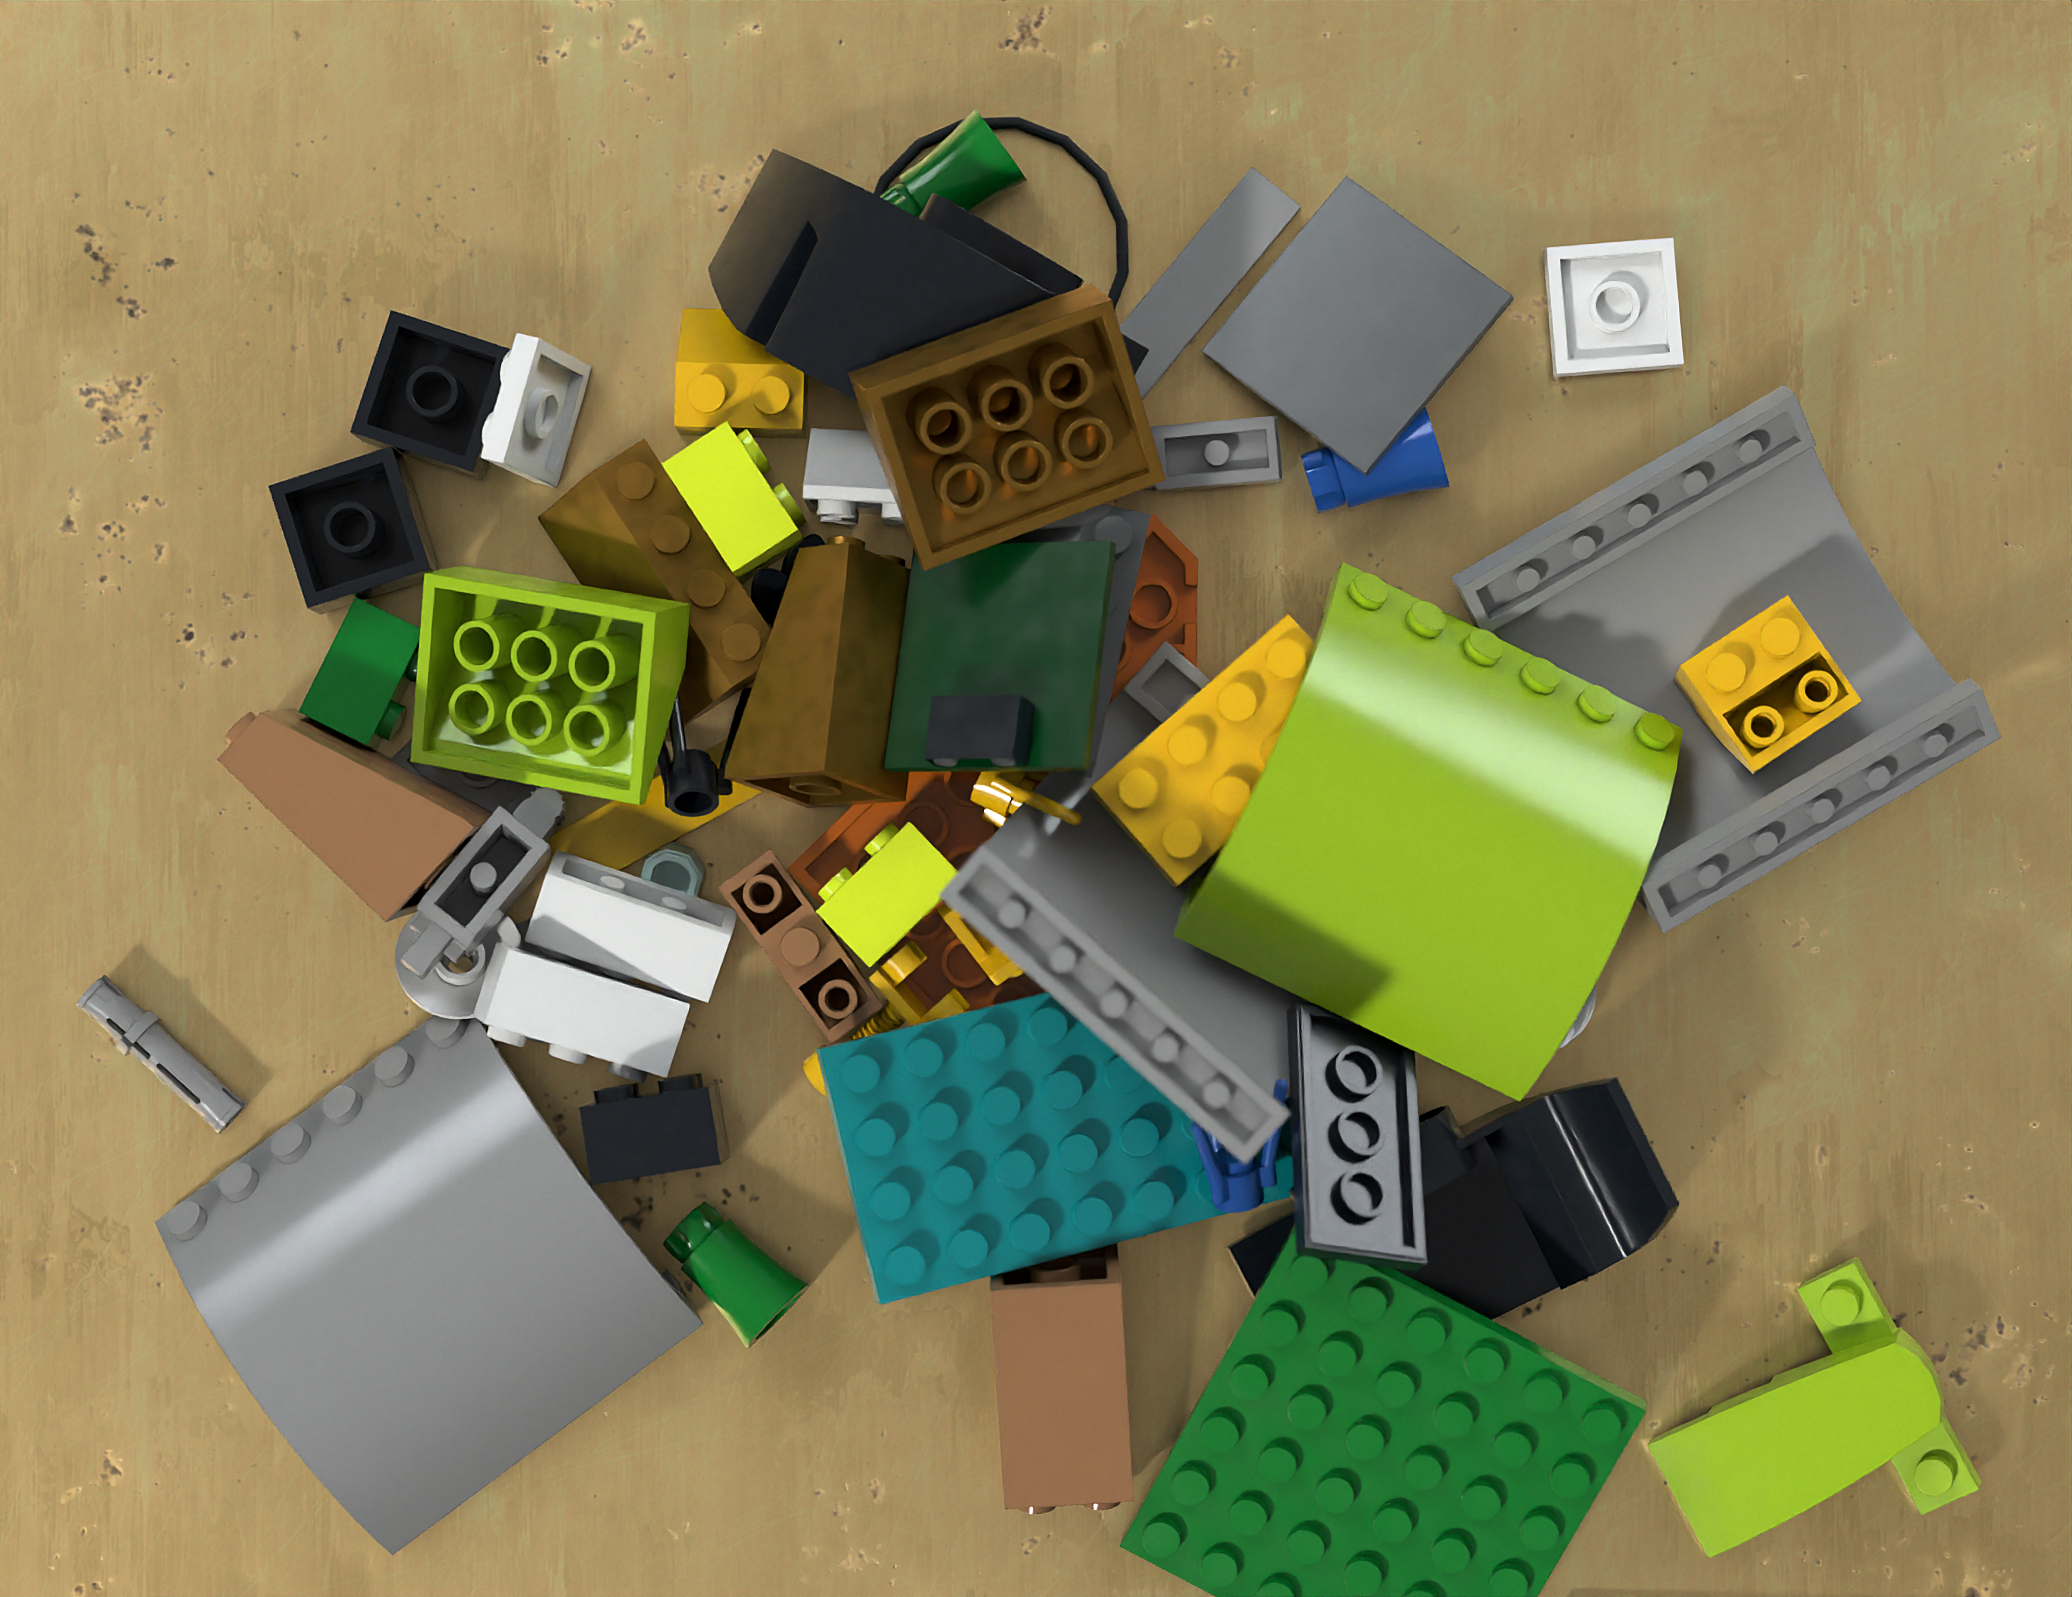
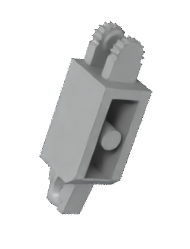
(484, 881)

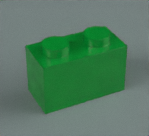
(365, 675)

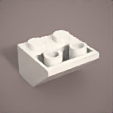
(846, 479)

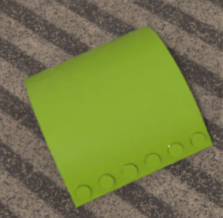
(1439, 837)

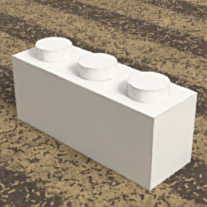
(631, 927)
(580, 1013)

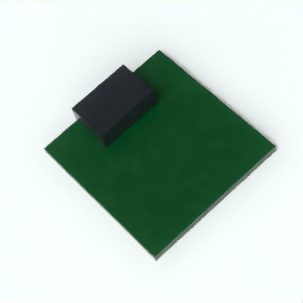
(1002, 660)

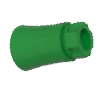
(963, 168)
(734, 1272)

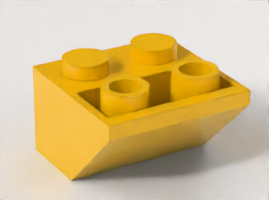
(1766, 686)

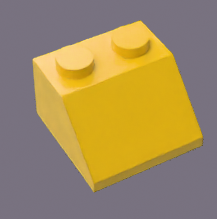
(734, 380)

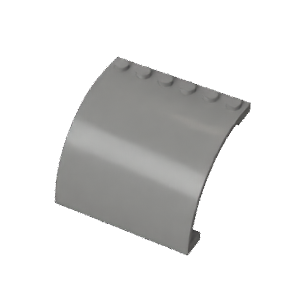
(1682, 560)
(1099, 928)
(420, 1280)

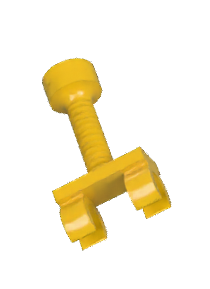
(902, 1005)

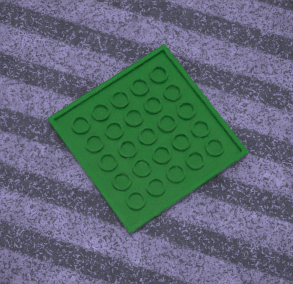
(1379, 1448)

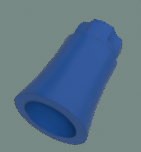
(1408, 467)

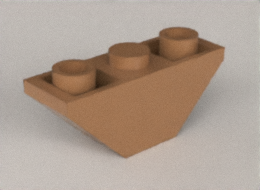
(801, 946)

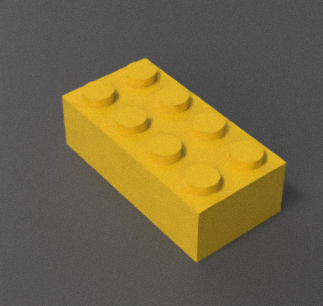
(1198, 768)

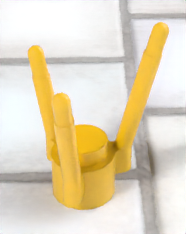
(1006, 790)

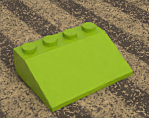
(546, 681)

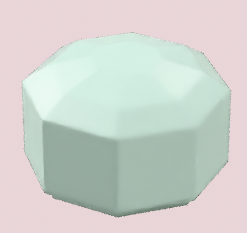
(675, 868)

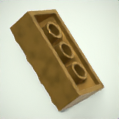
(638, 536)

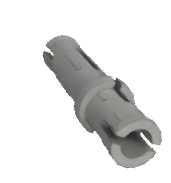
(151, 1045)

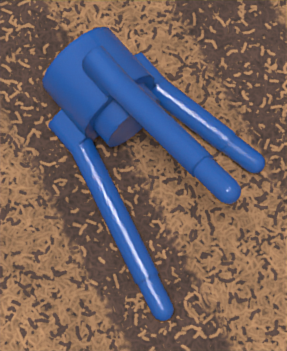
(1233, 1184)

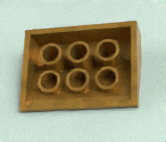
(1009, 425)

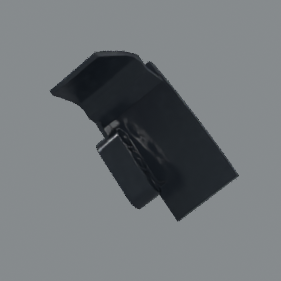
(853, 280)
(1520, 1198)

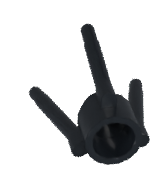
(691, 778)

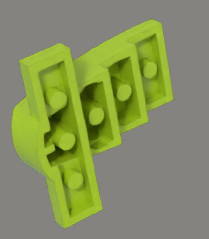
(1819, 1425)

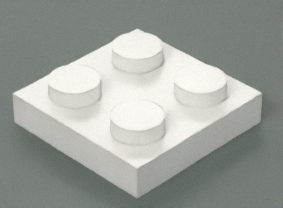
(1613, 307)
(535, 410)

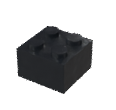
(430, 394)
(354, 530)
(654, 1132)

